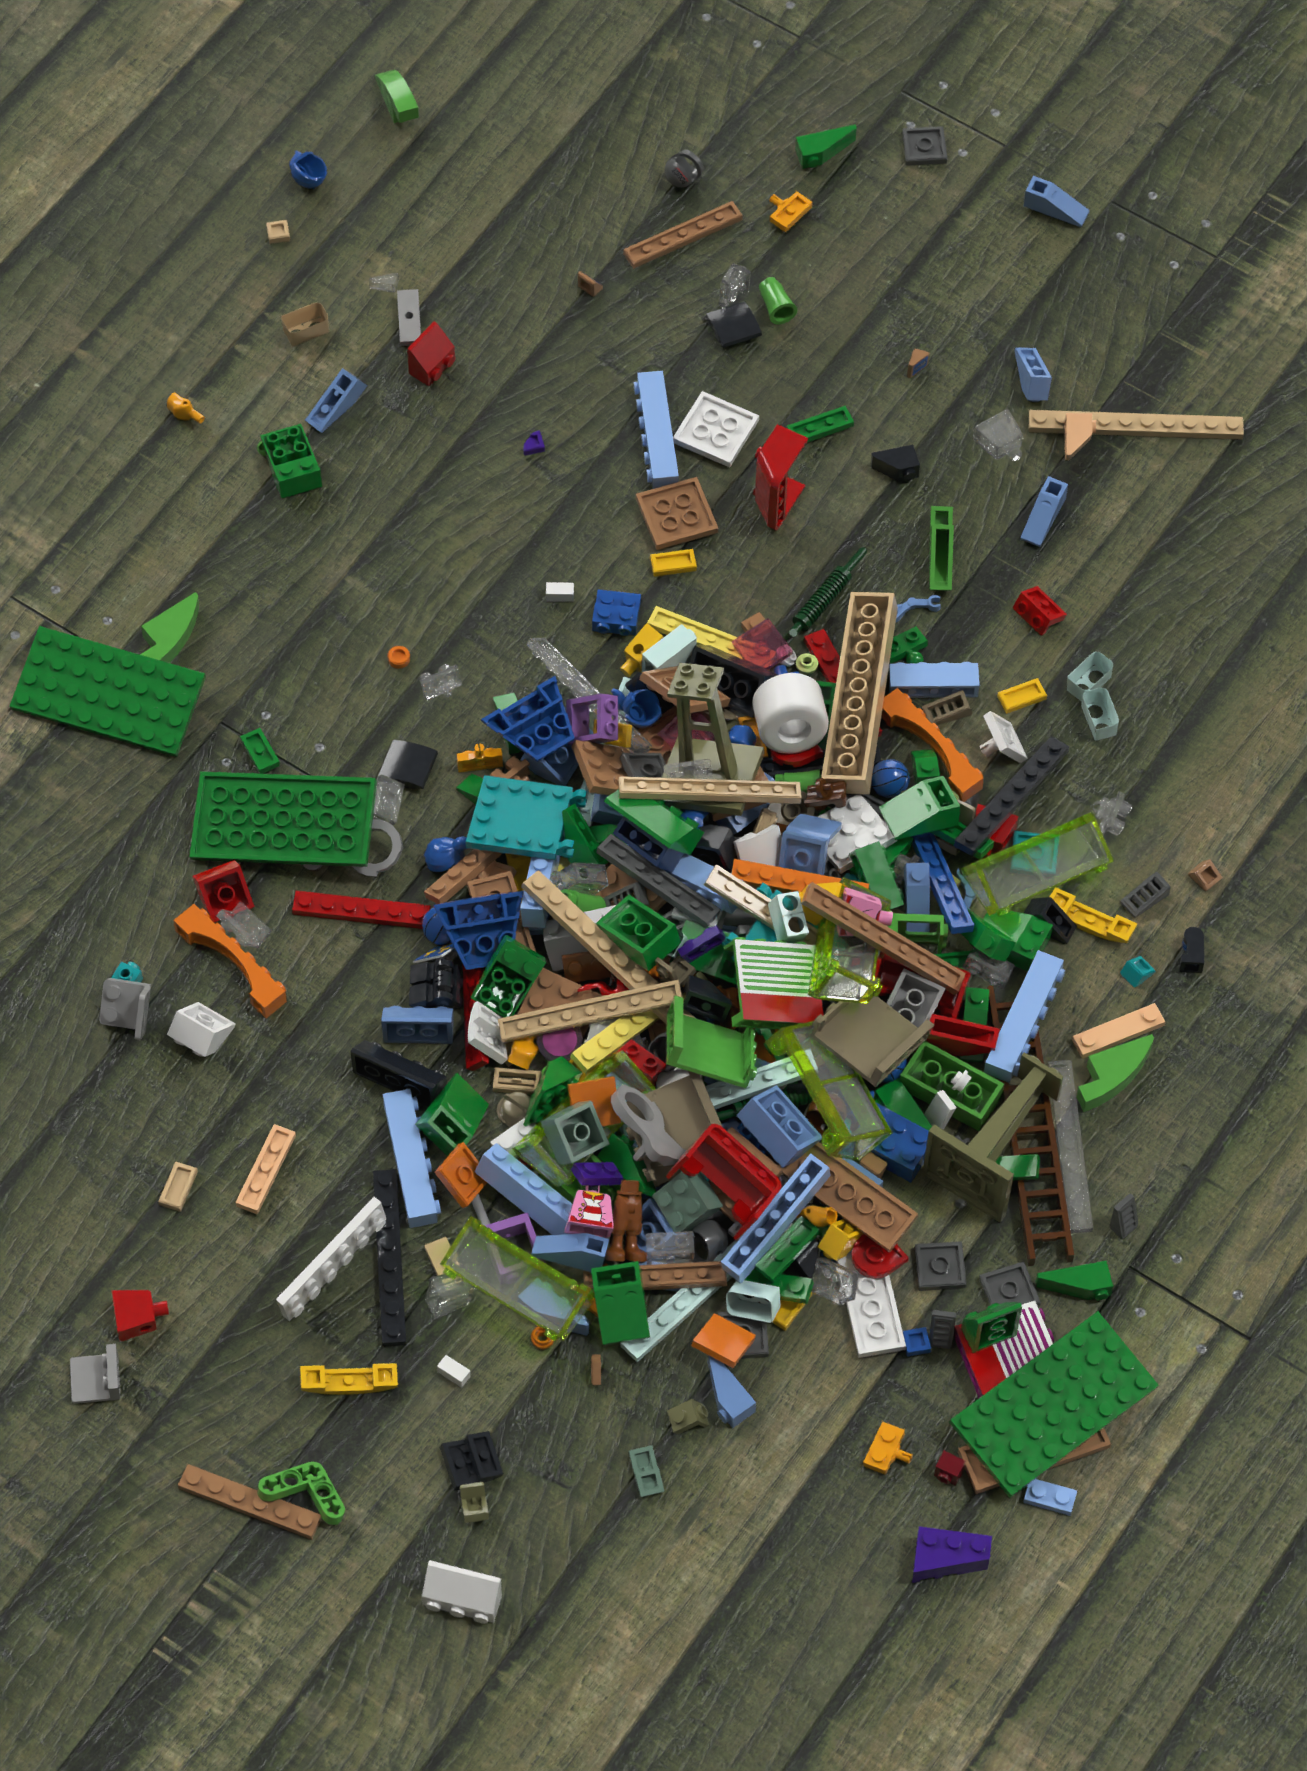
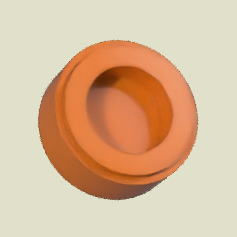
(398, 657)

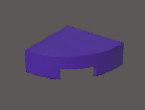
(534, 444)

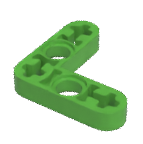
(310, 1483)

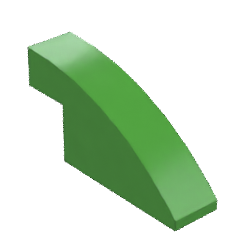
(397, 96)
(941, 548)
(171, 629)
(1113, 1071)

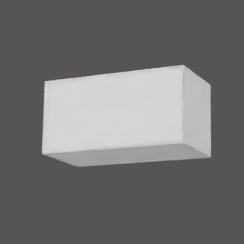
(560, 592)
(453, 1371)

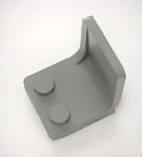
(125, 1005)

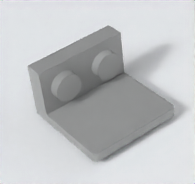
(96, 1377)

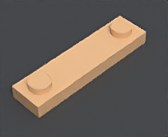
(1118, 1030)
(265, 1169)

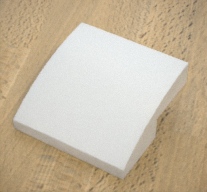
(760, 847)
(485, 1033)

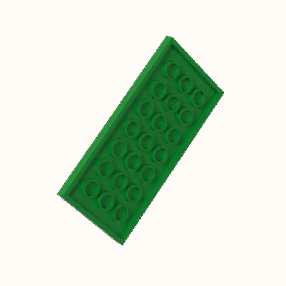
(108, 691)
(283, 819)
(1053, 1404)

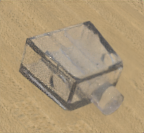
(1000, 436)
(581, 877)
(447, 1295)

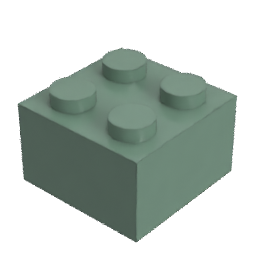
(574, 1132)
(687, 1201)

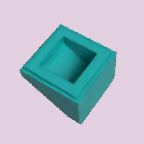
(1137, 971)

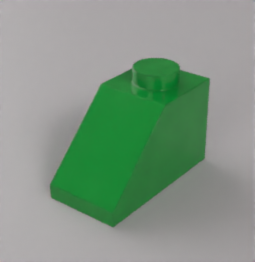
(924, 765)

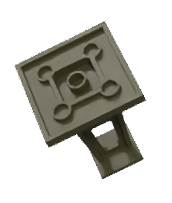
(727, 759)
(972, 1168)

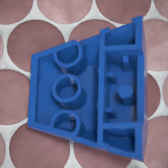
(535, 722)
(480, 925)

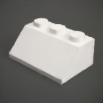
(461, 1592)

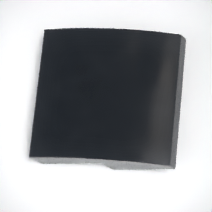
(733, 324)
(409, 763)
(471, 1460)

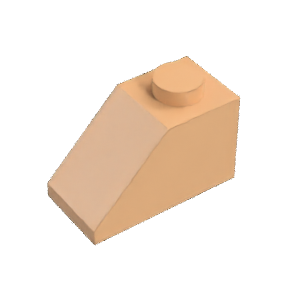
(1077, 432)

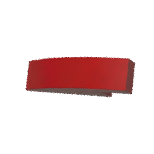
(961, 1036)

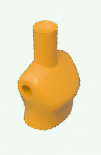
(183, 409)
(523, 1052)
(819, 1215)

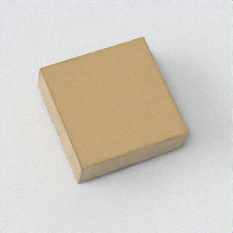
(278, 231)

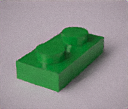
(260, 751)

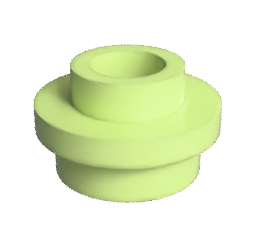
(806, 669)

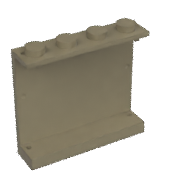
(869, 1036)
(686, 1116)

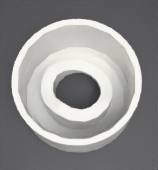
(790, 713)

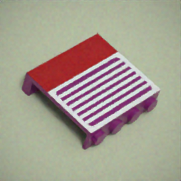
(1001, 1360)

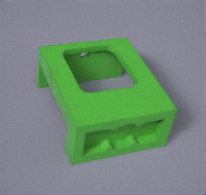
(939, 937)

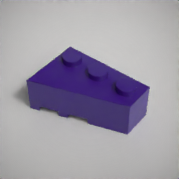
(949, 1552)

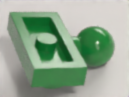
(908, 645)

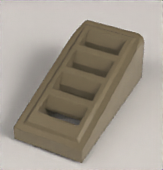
(952, 699)

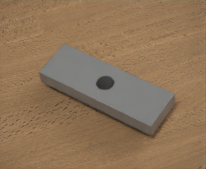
(408, 316)

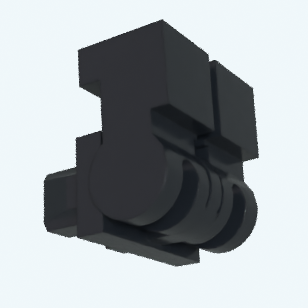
(435, 984)

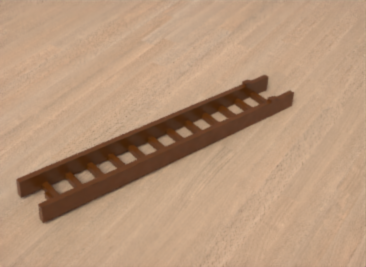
(1051, 1149)

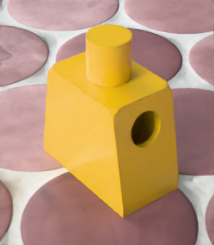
(633, 652)

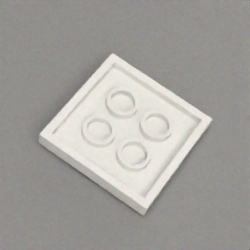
(715, 429)
(859, 828)

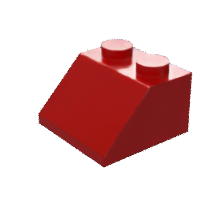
(430, 355)
(222, 888)

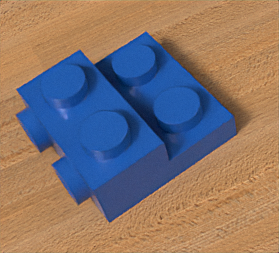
(616, 612)

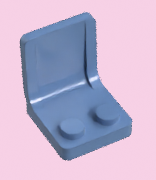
(806, 843)

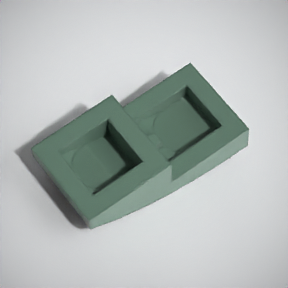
(646, 1471)

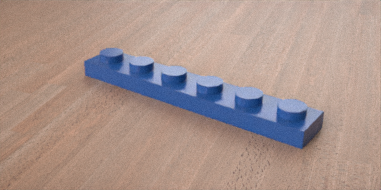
(943, 884)

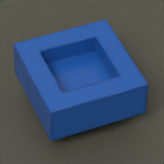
(917, 1341)

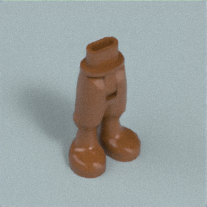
(628, 1218)

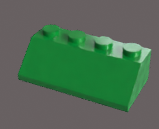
(659, 821)

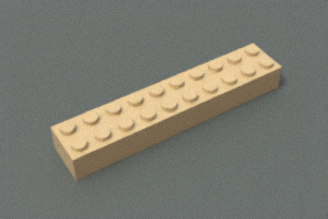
(860, 690)

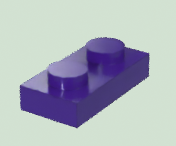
(702, 944)
(597, 1173)

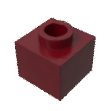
(949, 1468)

